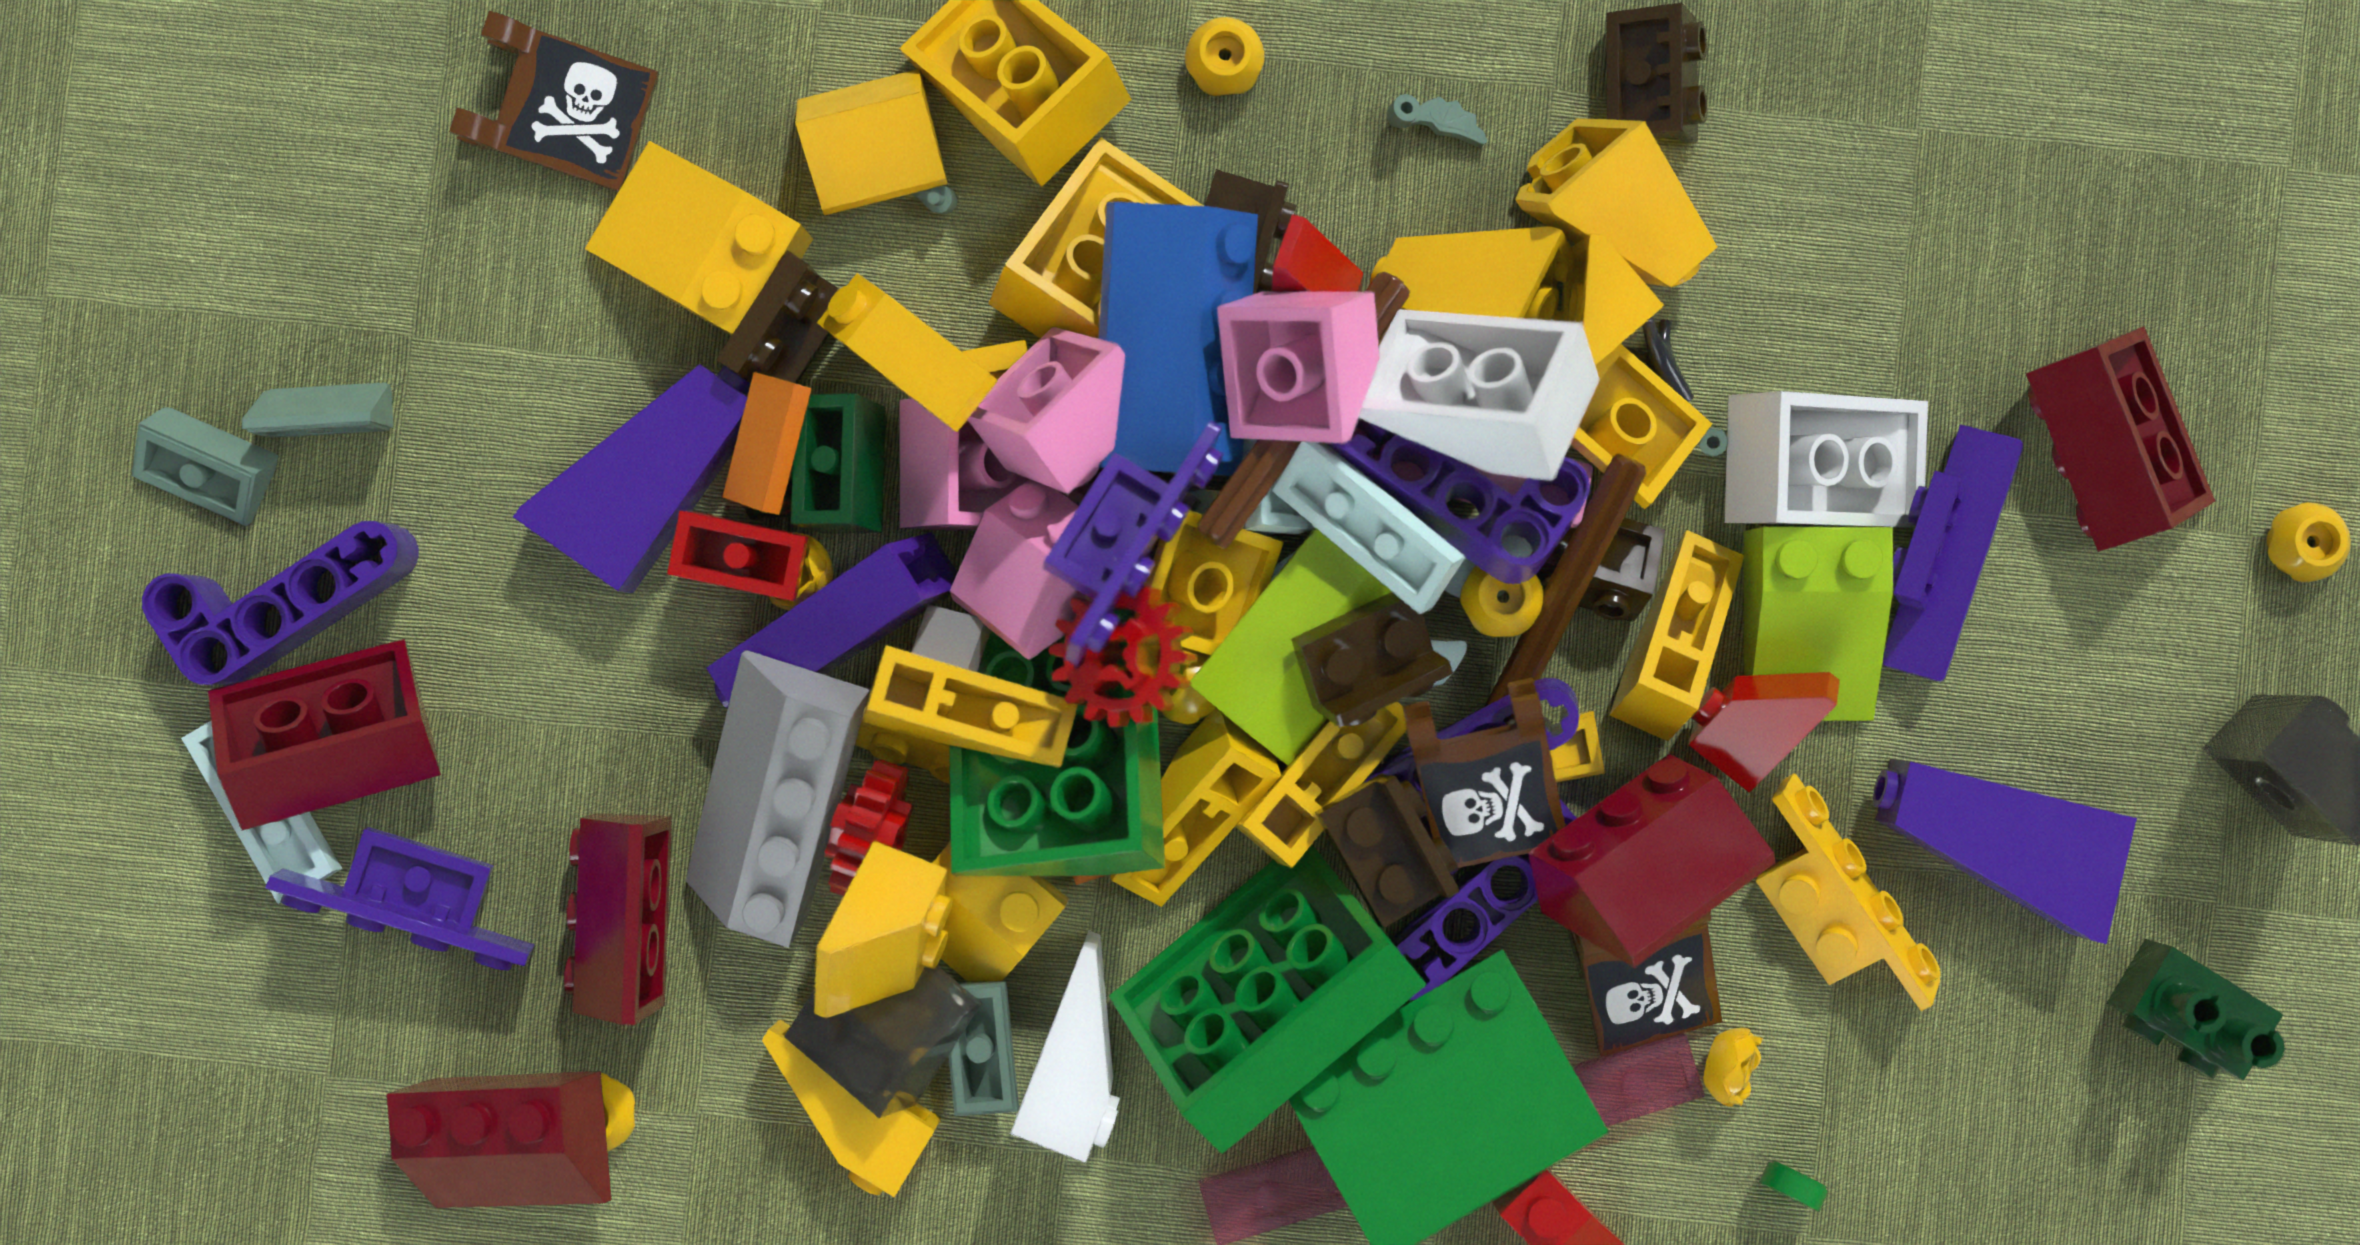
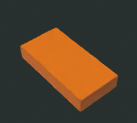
(766, 443)

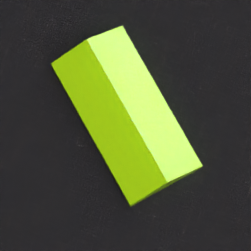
(1255, 667)

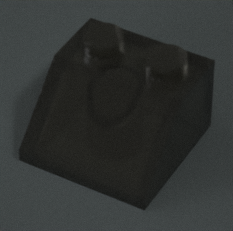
(2296, 763)
(890, 1046)

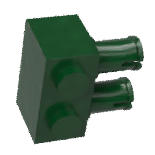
(837, 467)
(2198, 1012)

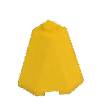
(1619, 185)
(1483, 272)

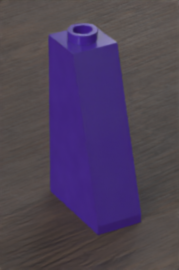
(626, 494)
(849, 611)
(2027, 846)

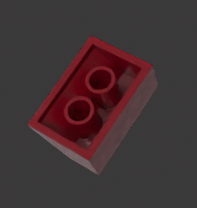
(2119, 440)
(321, 734)
(1648, 860)
(619, 916)
(503, 1139)

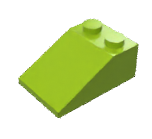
(1820, 606)

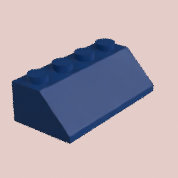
(1160, 303)

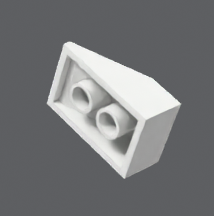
(1484, 388)
(1823, 459)
(1071, 1086)

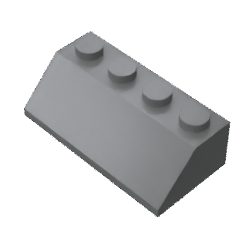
(774, 796)

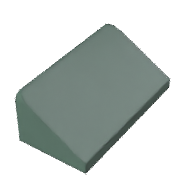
(321, 410)
(203, 464)
(984, 1055)

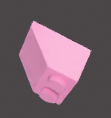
(1298, 363)
(1055, 409)
(946, 474)
(1004, 570)

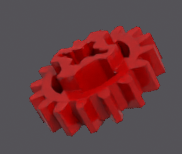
(1141, 674)
(867, 815)

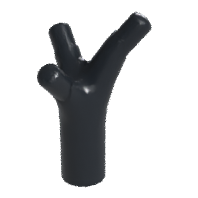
(1661, 357)

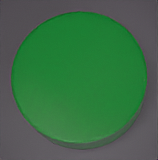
(1794, 1185)

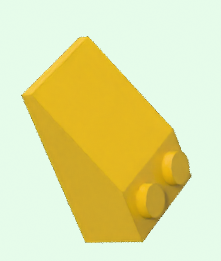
(1019, 78)
(695, 237)
(1059, 264)

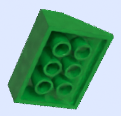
(1069, 820)
(1263, 996)
(1447, 1106)

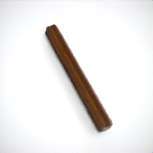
(1270, 457)
(1573, 572)

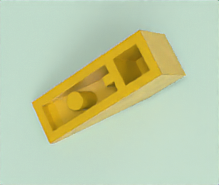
(906, 351)
(1678, 638)
(967, 709)
(1323, 771)
(1204, 796)
(872, 1148)

